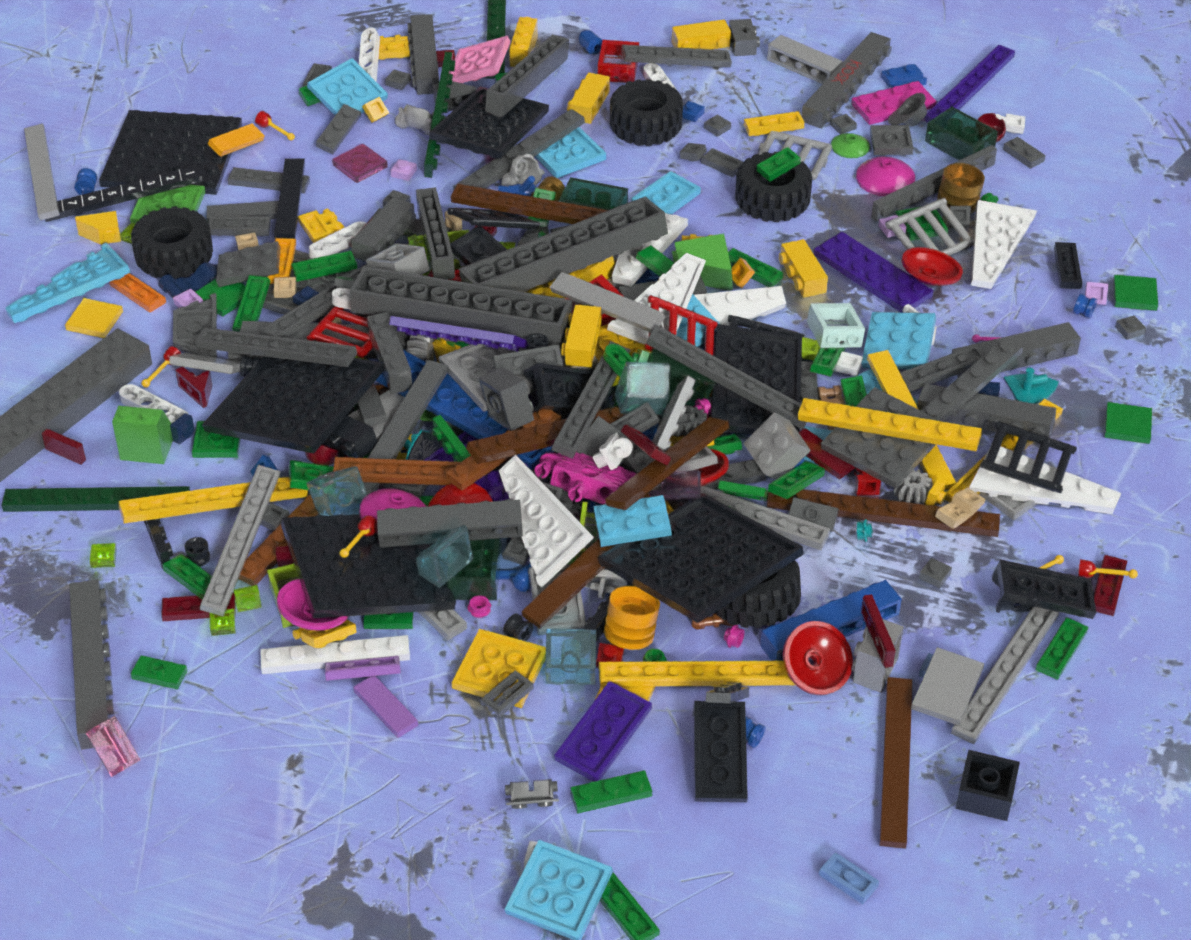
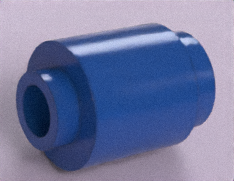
(590, 41)

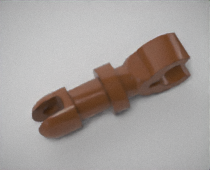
(713, 620)

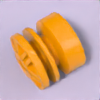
(631, 618)

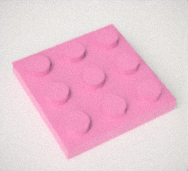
(480, 60)

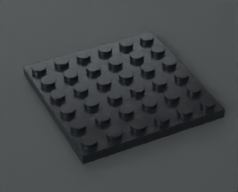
(166, 143)
(292, 402)
(706, 559)
(364, 582)

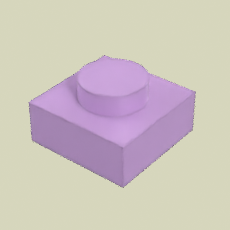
(403, 170)
(888, 232)
(1097, 291)
(186, 298)

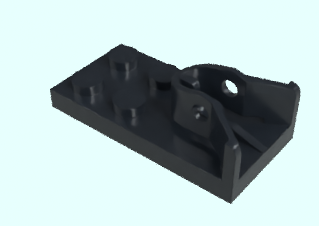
(476, 246)
(558, 386)
(1042, 589)
(720, 752)

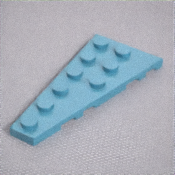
(71, 282)

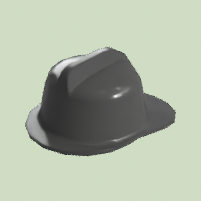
(910, 112)

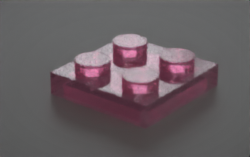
(359, 163)

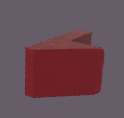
(196, 387)

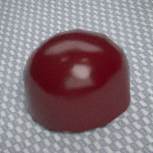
(992, 121)
(323, 455)

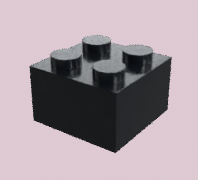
(987, 785)

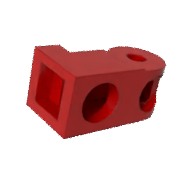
(866, 483)

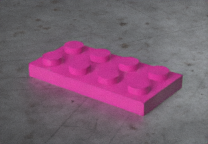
(881, 104)

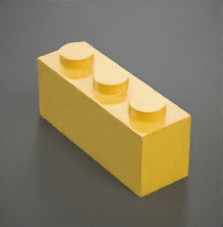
(702, 35)
(523, 39)
(590, 96)
(803, 268)
(582, 336)

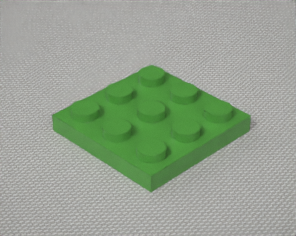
(186, 196)

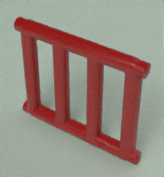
(692, 318)
(326, 323)

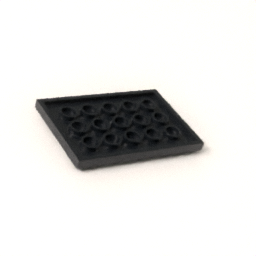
(482, 131)
(764, 356)

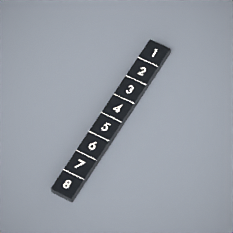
(128, 191)

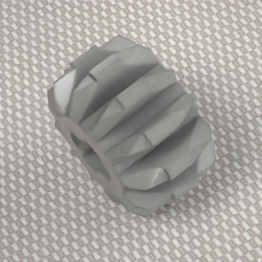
(421, 347)
(914, 488)

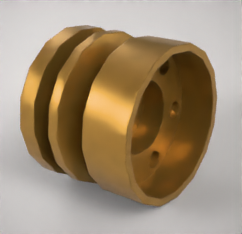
(961, 185)

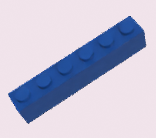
(840, 613)

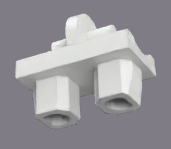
(613, 452)
(606, 582)

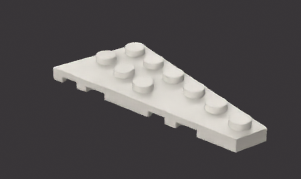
(996, 237)
(630, 269)
(674, 287)
(743, 303)
(1075, 491)
(548, 526)

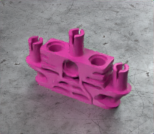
(582, 476)

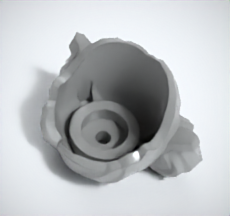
(415, 118)
(521, 169)

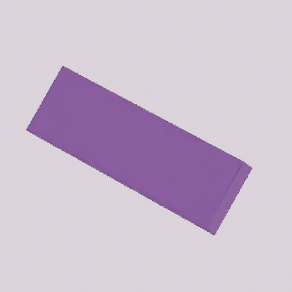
(362, 668)
(385, 706)

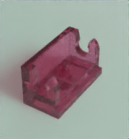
(112, 746)

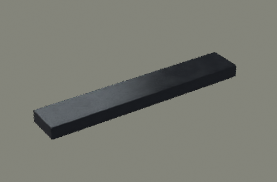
(289, 198)

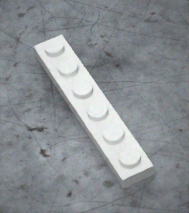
(308, 658)

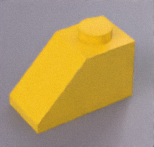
(99, 227)

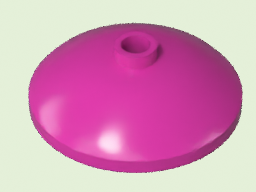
(884, 175)
(385, 499)
(295, 609)

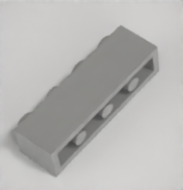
(802, 59)

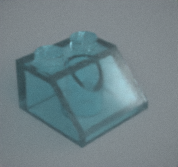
(643, 384)
(338, 492)
(445, 556)
(570, 656)

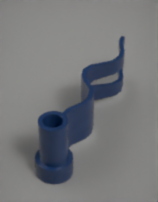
(195, 282)

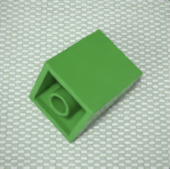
(713, 249)
(142, 434)

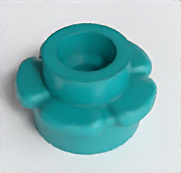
(864, 530)

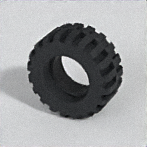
(646, 112)
(776, 199)
(171, 242)
(767, 601)

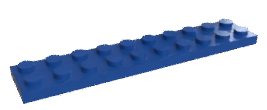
(461, 411)

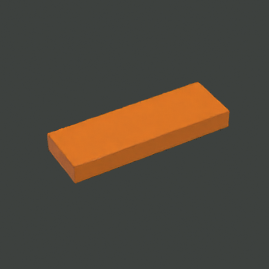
(138, 292)

